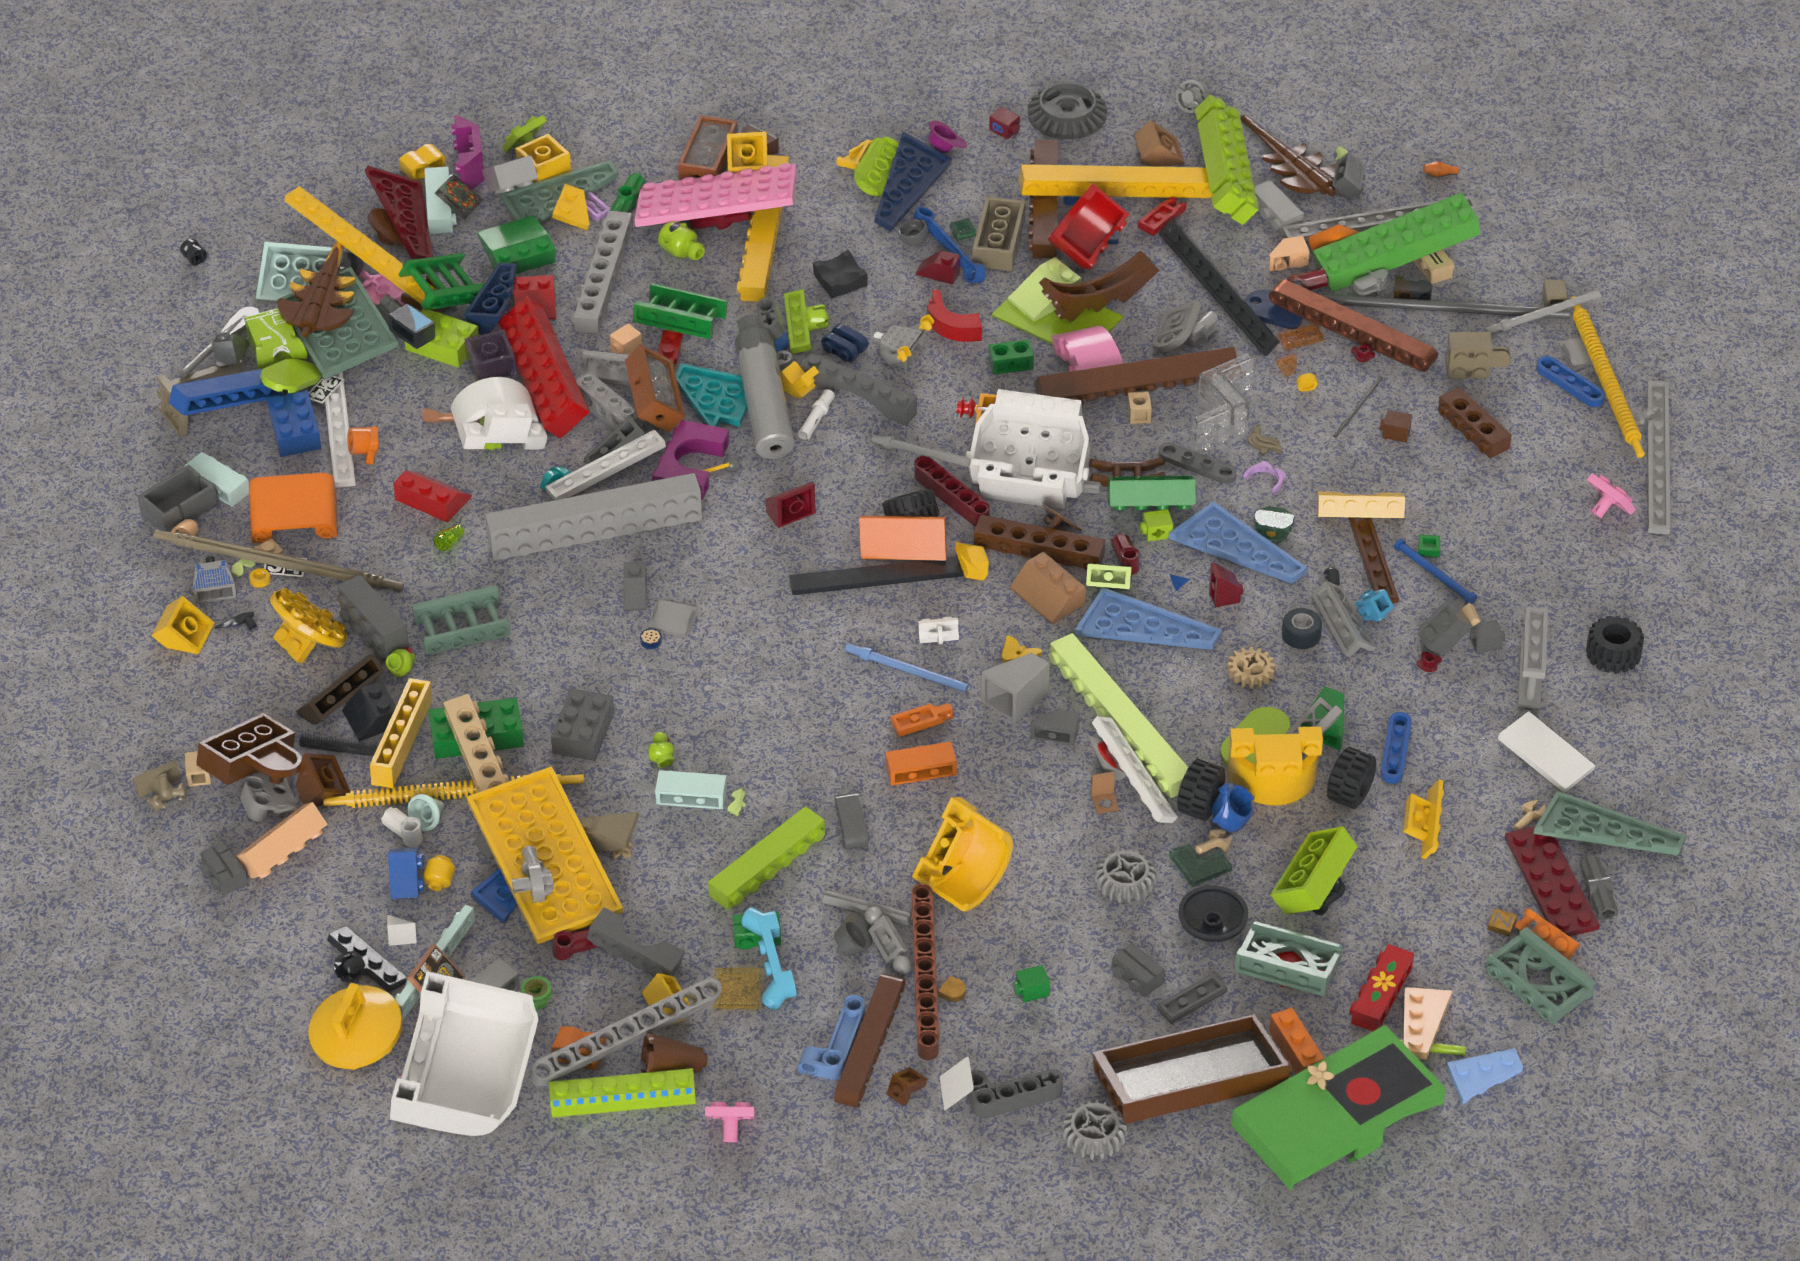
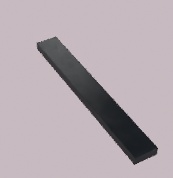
(875, 575)

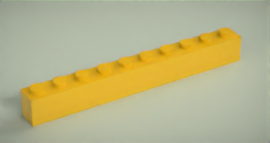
(1115, 181)
(760, 247)

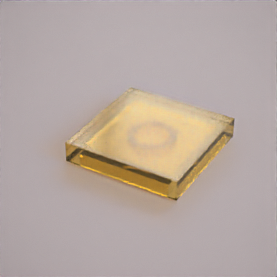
(739, 988)

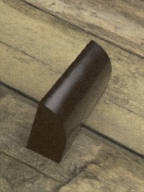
(341, 690)

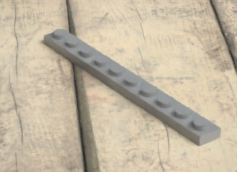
(1357, 221)
(1658, 459)

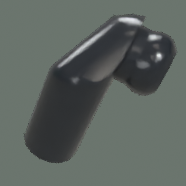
(1332, 575)

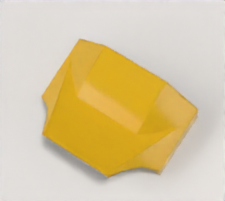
(972, 560)

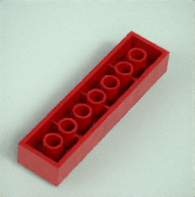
(544, 367)

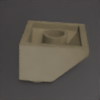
(610, 831)

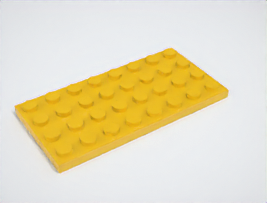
(539, 815)

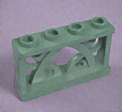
(1298, 975)
(1538, 995)

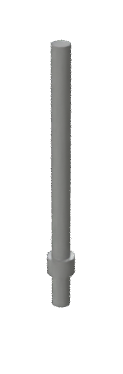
(1506, 324)
(892, 443)

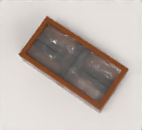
(707, 148)
(654, 388)

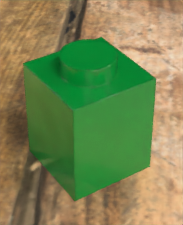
(1032, 983)

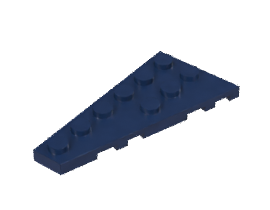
(910, 177)

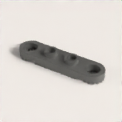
(1197, 463)

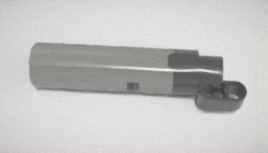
(763, 382)

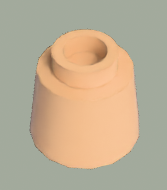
(187, 526)

